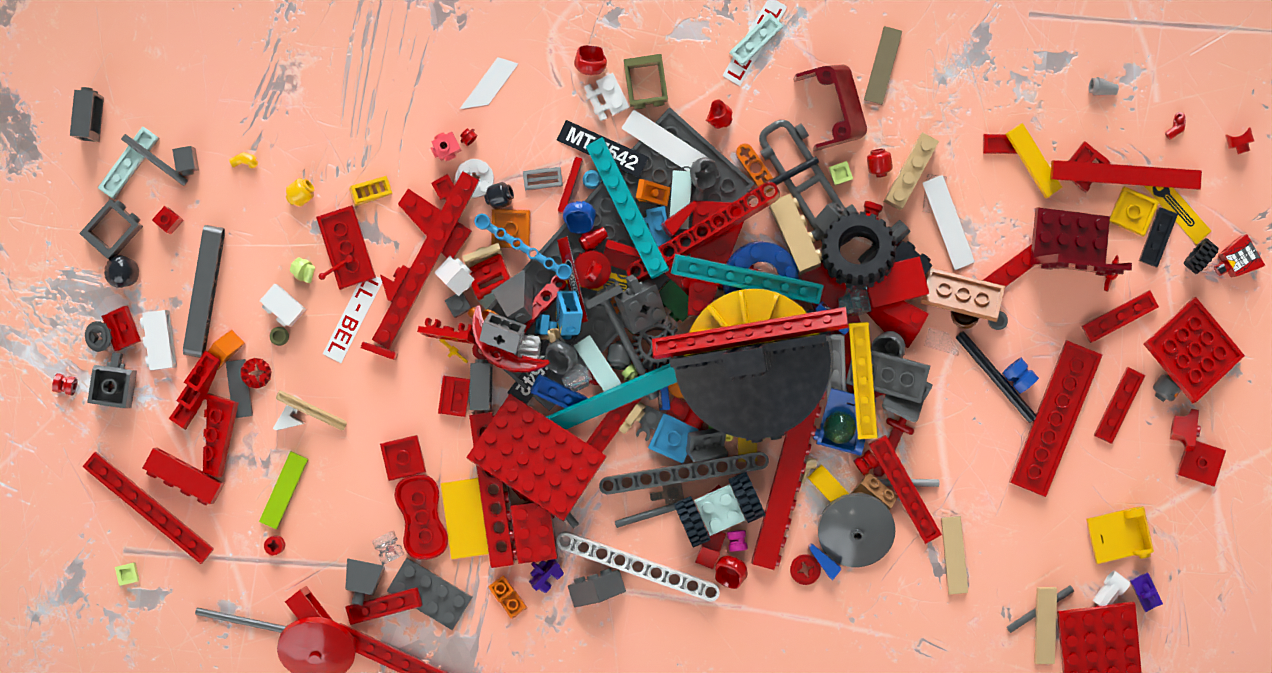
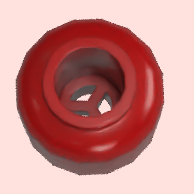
(879, 162)

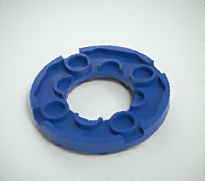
(762, 252)

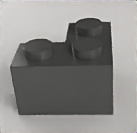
(596, 588)

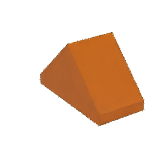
(226, 347)

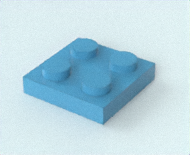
(671, 438)

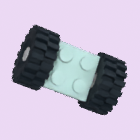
(719, 509)

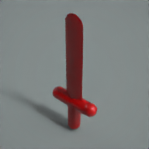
(898, 429)

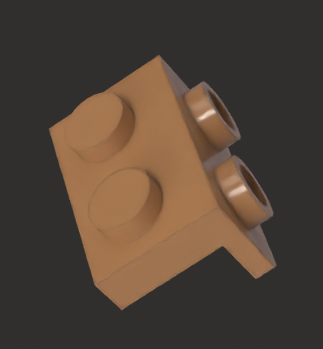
(875, 488)

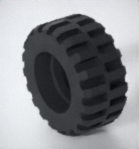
(865, 227)

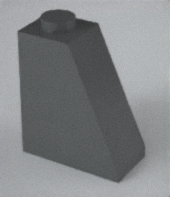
(516, 297)

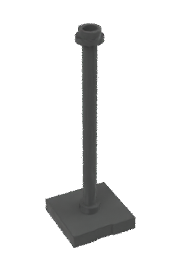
(604, 297)

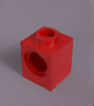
(167, 220)

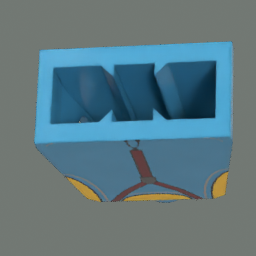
(568, 322)

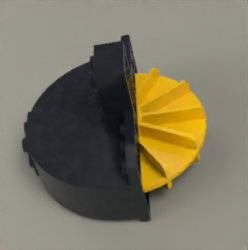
(756, 386)

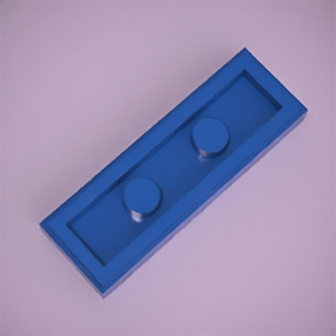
(555, 392)

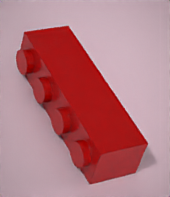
(182, 475)

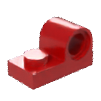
(681, 410)

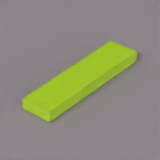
(283, 490)

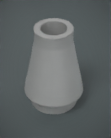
(1100, 86)

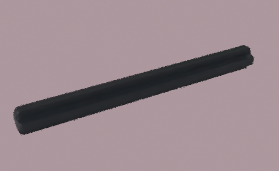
(996, 376)

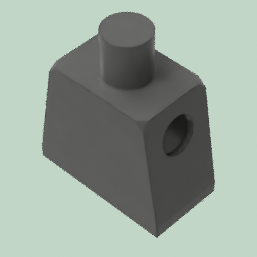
(362, 579)

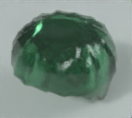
(839, 427)

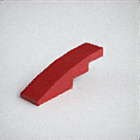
(196, 389)

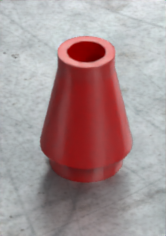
(592, 239)

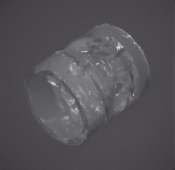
(388, 547)

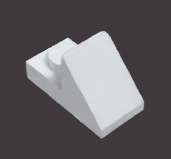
(287, 419)

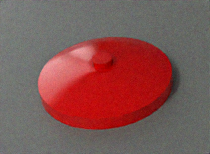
(316, 646)

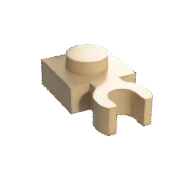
(635, 415)

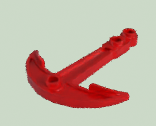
(507, 359)

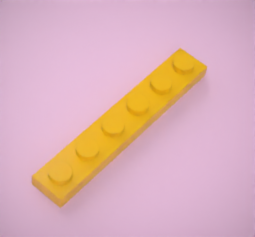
(863, 380)

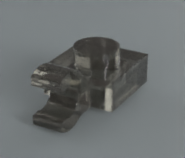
(671, 493)

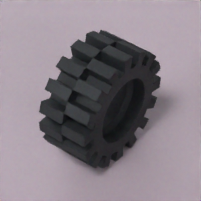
(1201, 256)

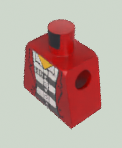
(1239, 258)

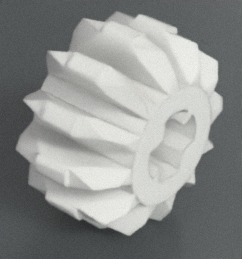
(530, 347)

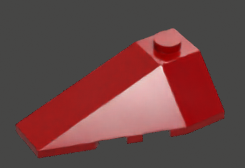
(900, 318)

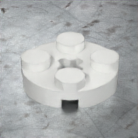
(481, 169)

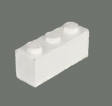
(158, 340)

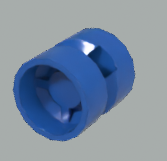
(1020, 375)

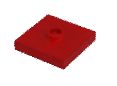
(403, 457)
(1202, 464)

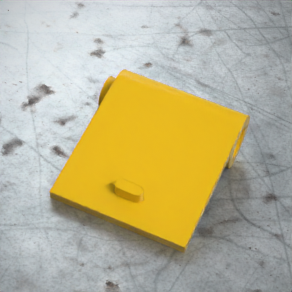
(1122, 534)

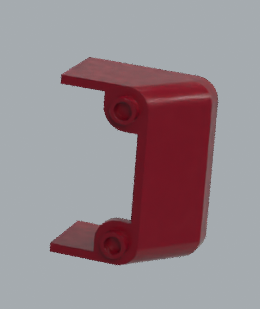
(854, 123)

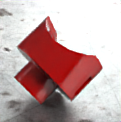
(719, 114)
(1241, 142)

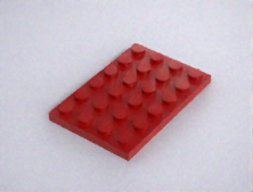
(536, 457)

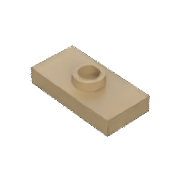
(482, 254)

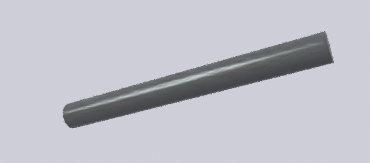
(155, 160)
(644, 515)
(1032, 614)

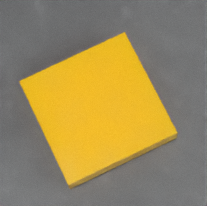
(1133, 211)

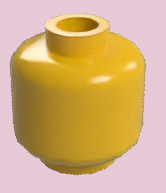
(300, 192)

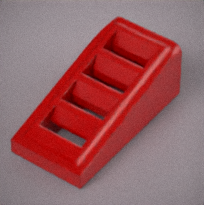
(673, 223)

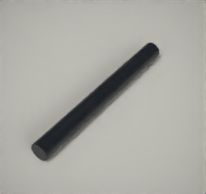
(794, 171)

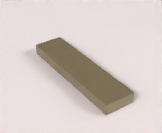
(883, 65)

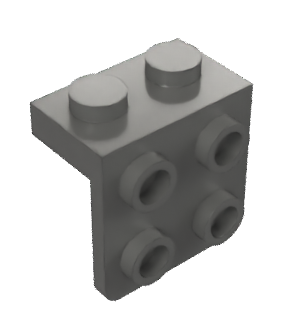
(905, 408)

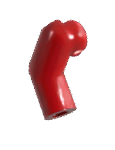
(1178, 126)

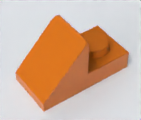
(652, 193)

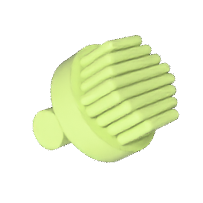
(302, 269)

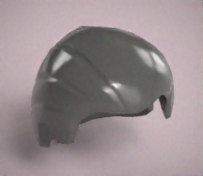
(703, 175)

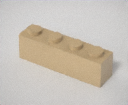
(911, 171)
(795, 235)

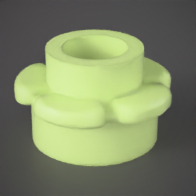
(630, 372)

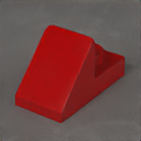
(392, 287)
(710, 550)

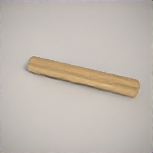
(311, 410)

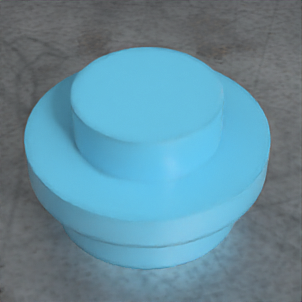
(592, 179)

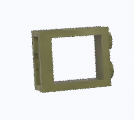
(645, 61)

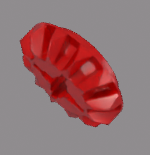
(251, 380)
(800, 577)

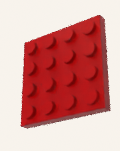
(1194, 350)
(1100, 639)

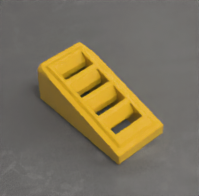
(365, 199)

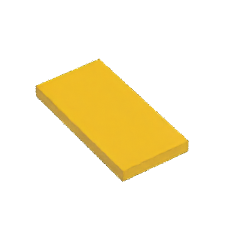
(464, 518)

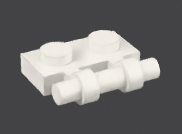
(612, 95)

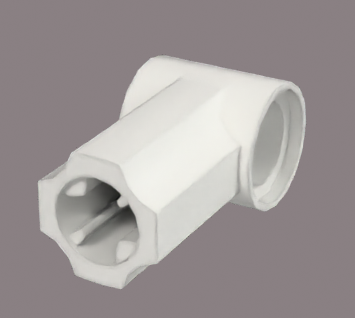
(1113, 587)

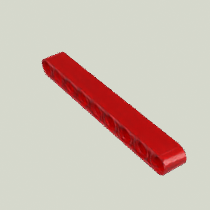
(710, 223)

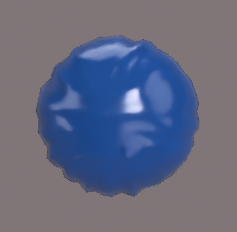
(579, 217)

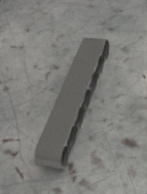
(203, 291)

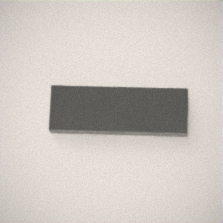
(238, 389)

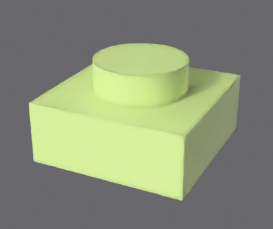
(840, 173)
(127, 573)

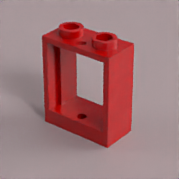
(306, 605)

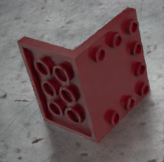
(1072, 242)

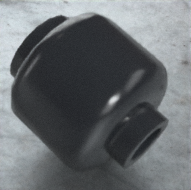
(499, 195)

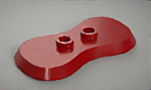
(418, 501)

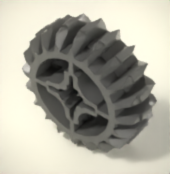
(642, 334)

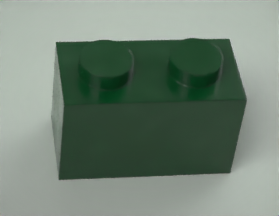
(675, 301)

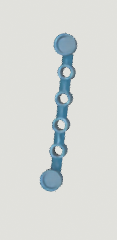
(483, 222)

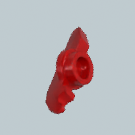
(1109, 278)

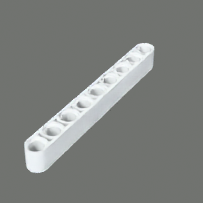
(645, 573)

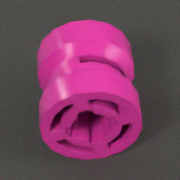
(737, 545)

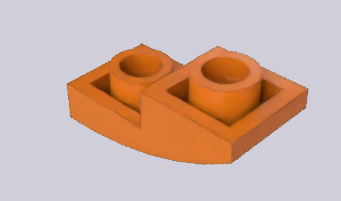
(507, 597)

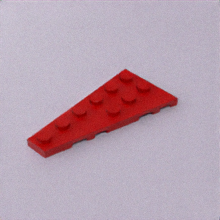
(717, 250)

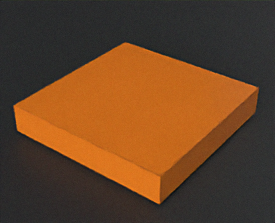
(514, 222)

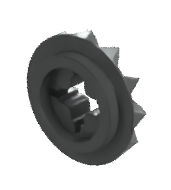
(92, 338)

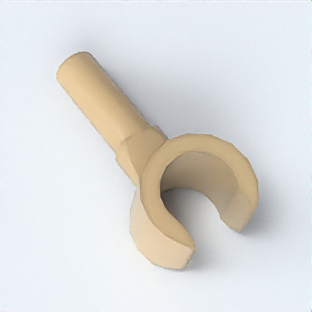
(553, 334)
(811, 464)

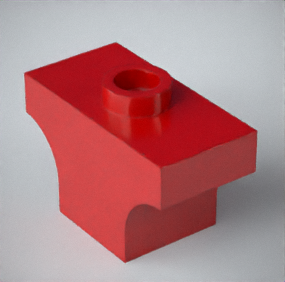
(1186, 429)

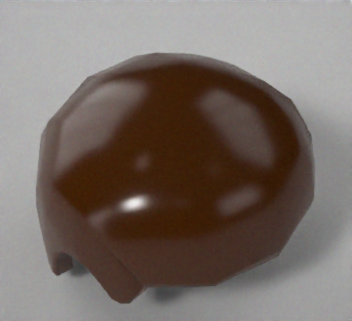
(963, 321)

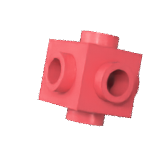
(452, 146)

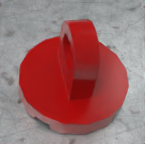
(592, 269)

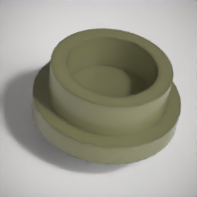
(279, 336)

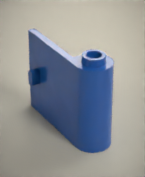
(837, 402)

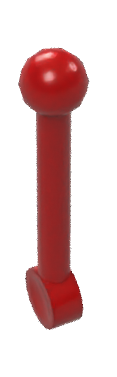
(349, 259)

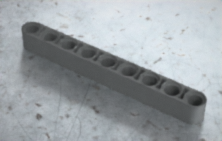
(675, 478)

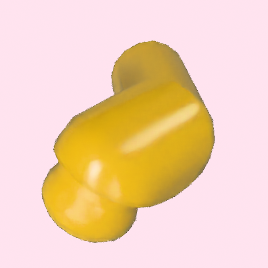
(245, 158)

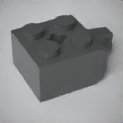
(640, 304)
(115, 374)

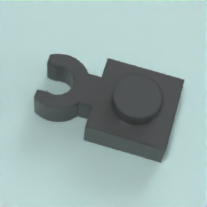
(650, 421)

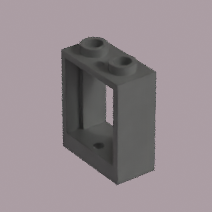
(86, 115)
(96, 242)
(481, 385)

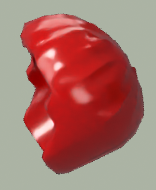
(590, 60)
(730, 572)

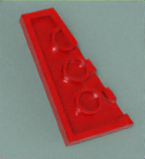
(424, 216)
(219, 426)

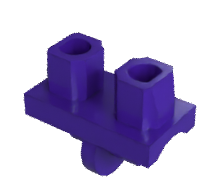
(542, 572)
(1146, 592)

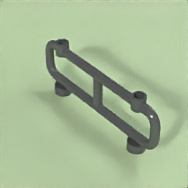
(799, 133)

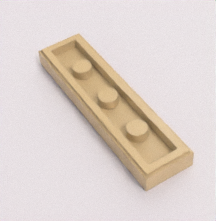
(954, 555)
(1045, 625)

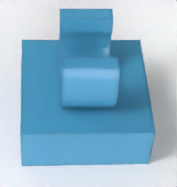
(543, 324)

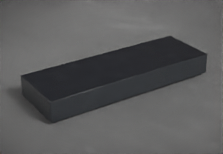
(1158, 237)

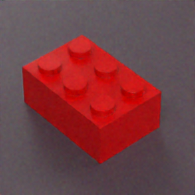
(533, 533)

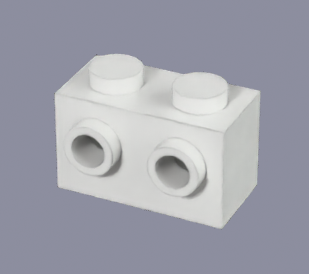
(455, 275)
(282, 305)

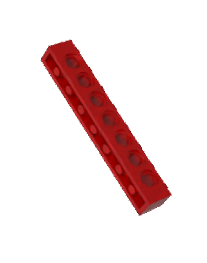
(496, 557)

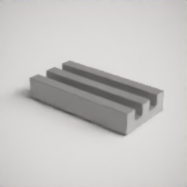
(545, 178)

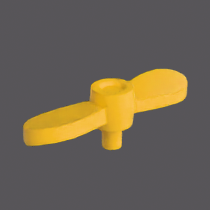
(453, 351)

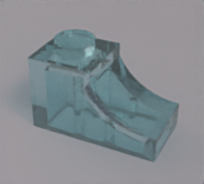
(855, 301)

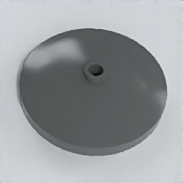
(853, 515)

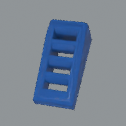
(828, 565)

